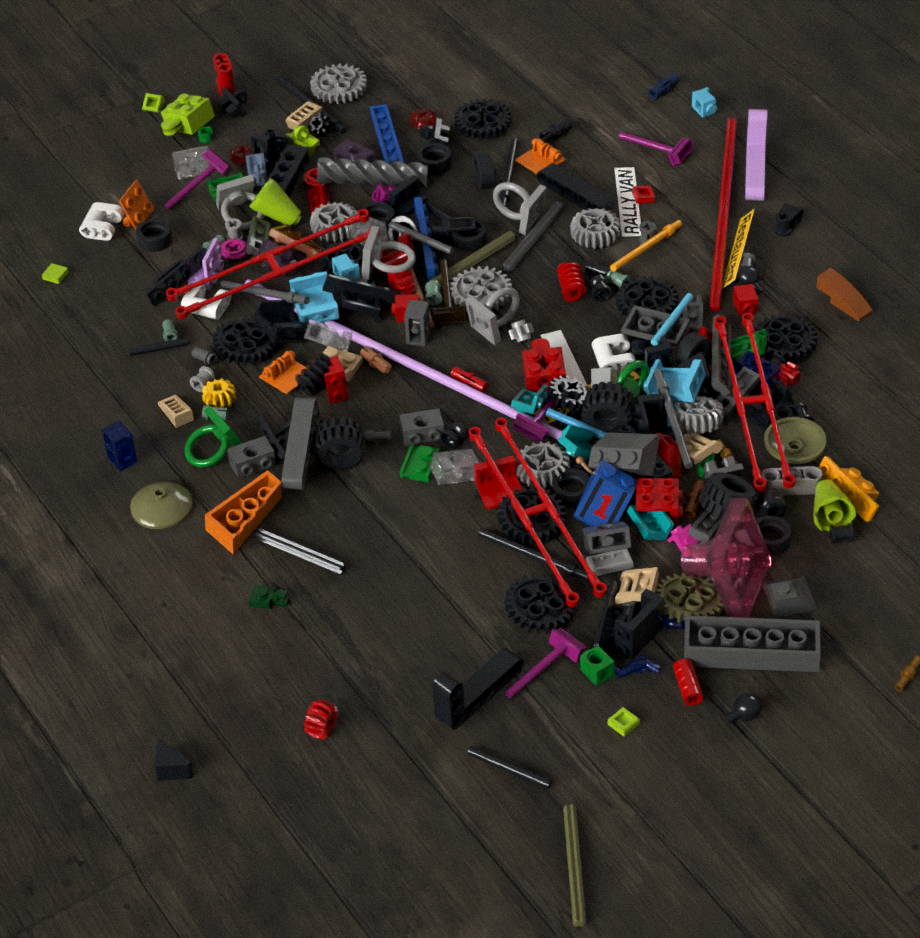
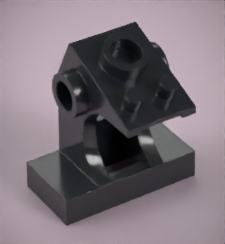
(268, 144)
(781, 397)

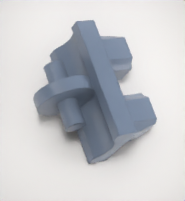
(257, 168)

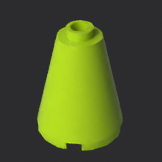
(276, 204)
(831, 506)

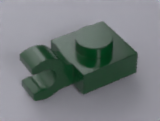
(266, 596)

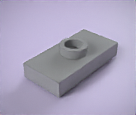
(610, 562)

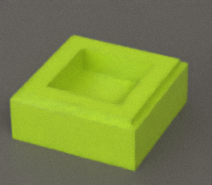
(55, 273)
(623, 721)

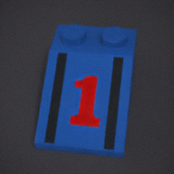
(605, 495)

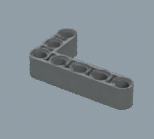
(303, 423)

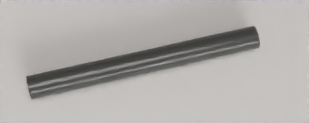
(422, 238)

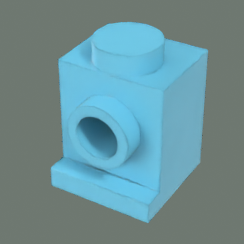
(704, 102)
(345, 267)

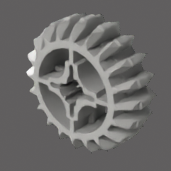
(328, 216)
(595, 228)
(699, 416)
(544, 461)

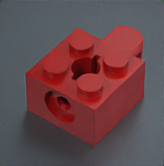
(542, 364)

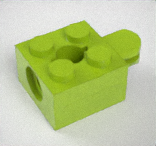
(186, 114)

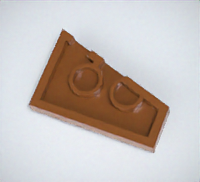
(283, 235)

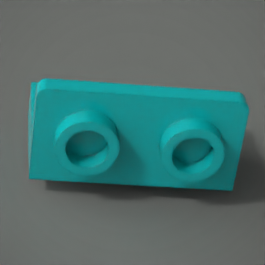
(530, 401)
(576, 441)
(651, 524)

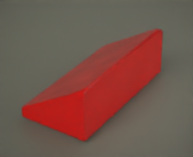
(318, 196)

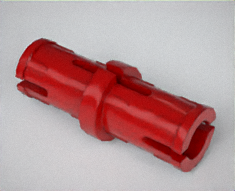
(460, 375)

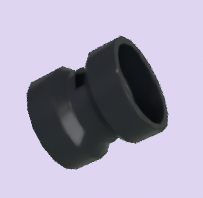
(600, 288)
(456, 434)

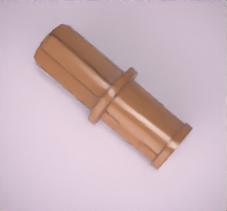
(375, 360)

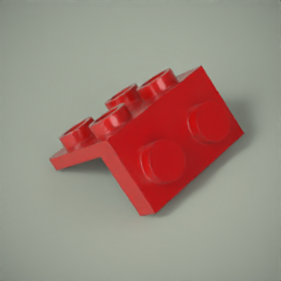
(489, 484)
(660, 496)

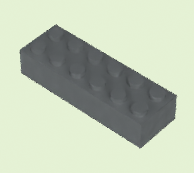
(752, 643)

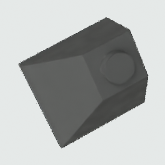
(789, 596)

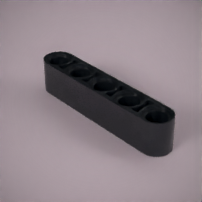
(574, 188)

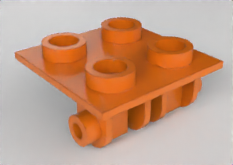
(540, 156)
(136, 205)
(282, 372)

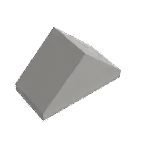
(603, 375)

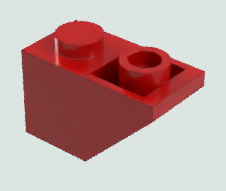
(670, 454)

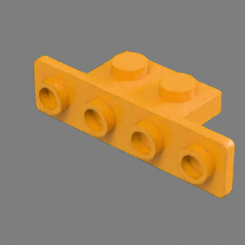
(853, 485)

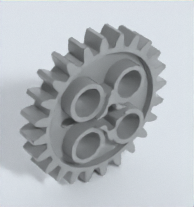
(338, 83)
(480, 285)

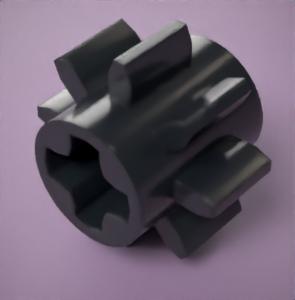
(320, 119)

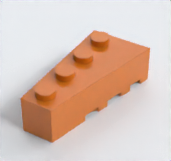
(243, 511)

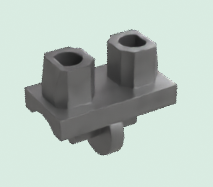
(729, 466)

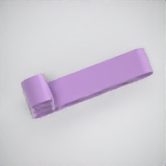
(756, 155)

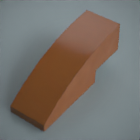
(843, 294)

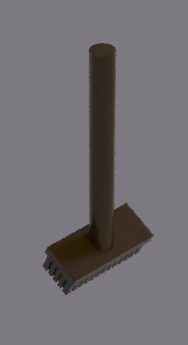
(449, 313)

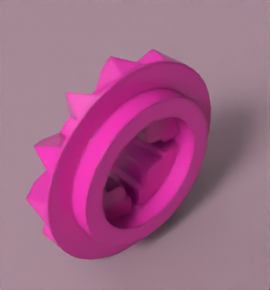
(233, 245)

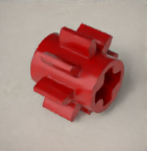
(789, 373)

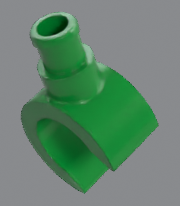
(204, 134)
(701, 473)

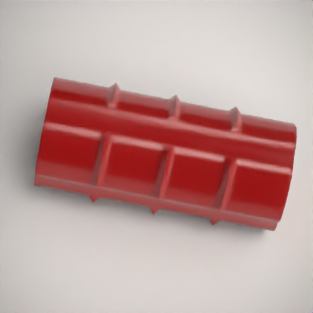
(688, 682)

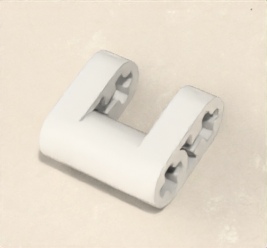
(96, 221)
(212, 310)
(606, 354)

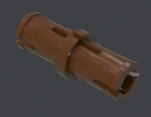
(693, 500)

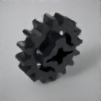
(567, 392)

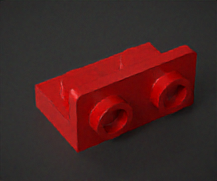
(336, 382)

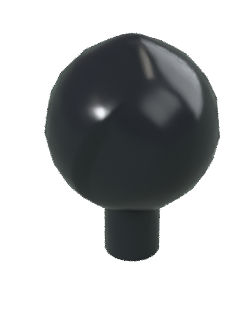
(749, 275)
(746, 707)

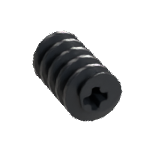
(313, 373)

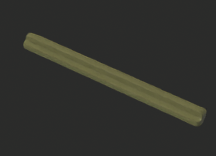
(478, 256)
(574, 866)

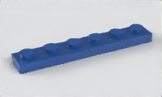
(385, 133)
(422, 224)

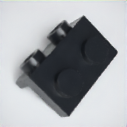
(403, 196)
(660, 352)

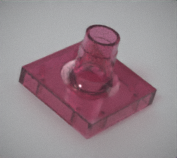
(734, 559)

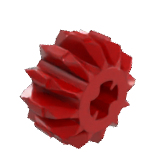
(402, 282)
(320, 719)

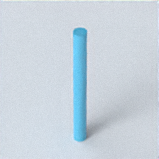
(672, 318)

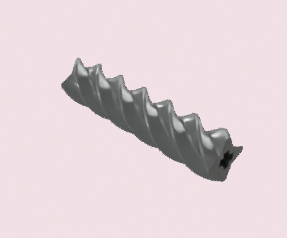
(363, 172)

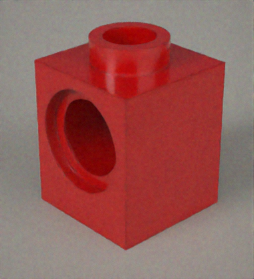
(745, 299)

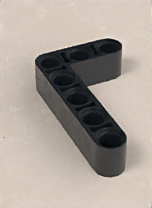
(459, 701)

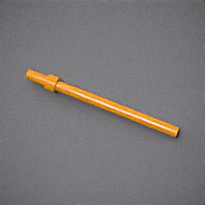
(666, 231)

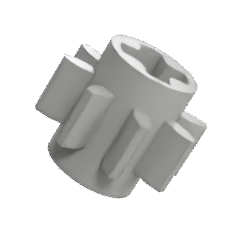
(521, 331)

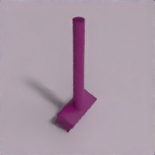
(676, 154)
(216, 163)
(532, 428)
(564, 645)

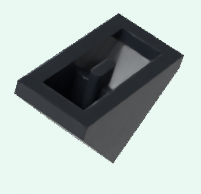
(170, 763)

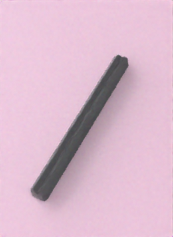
(532, 236)

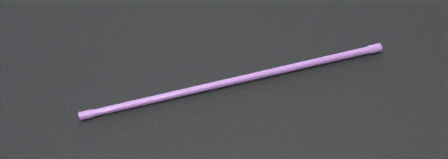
(431, 373)

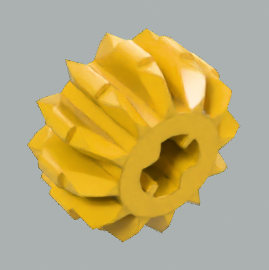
(219, 393)

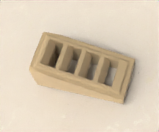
(296, 119)
(176, 410)

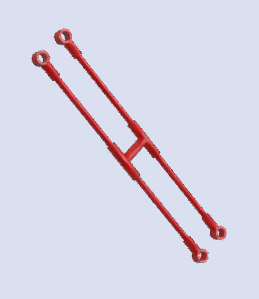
(269, 255)
(501, 426)
(759, 482)

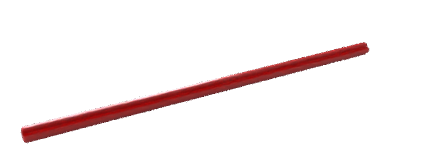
(719, 257)

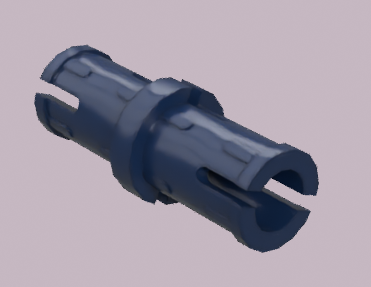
(671, 80)

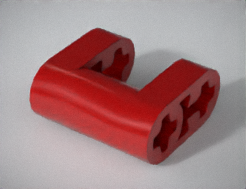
(224, 72)
(396, 257)

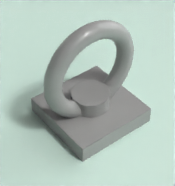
(233, 194)
(530, 209)
(373, 251)
(485, 320)

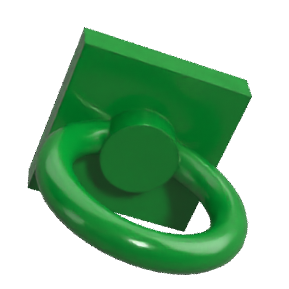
(634, 386)
(220, 430)

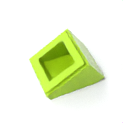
(153, 102)

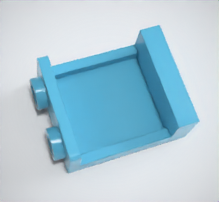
(321, 303)
(683, 382)

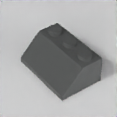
(646, 322)
(626, 451)

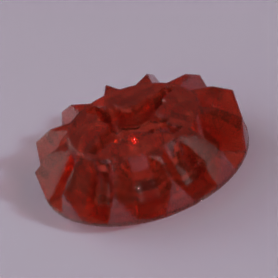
(422, 118)
(237, 156)

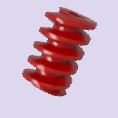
(571, 281)

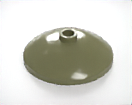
(800, 439)
(161, 505)

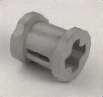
(234, 229)
(205, 374)

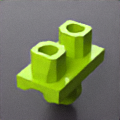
(301, 137)

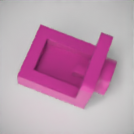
(682, 538)

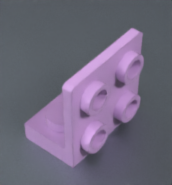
(211, 265)

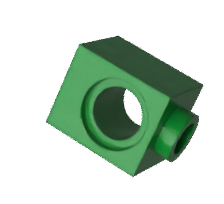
(597, 665)

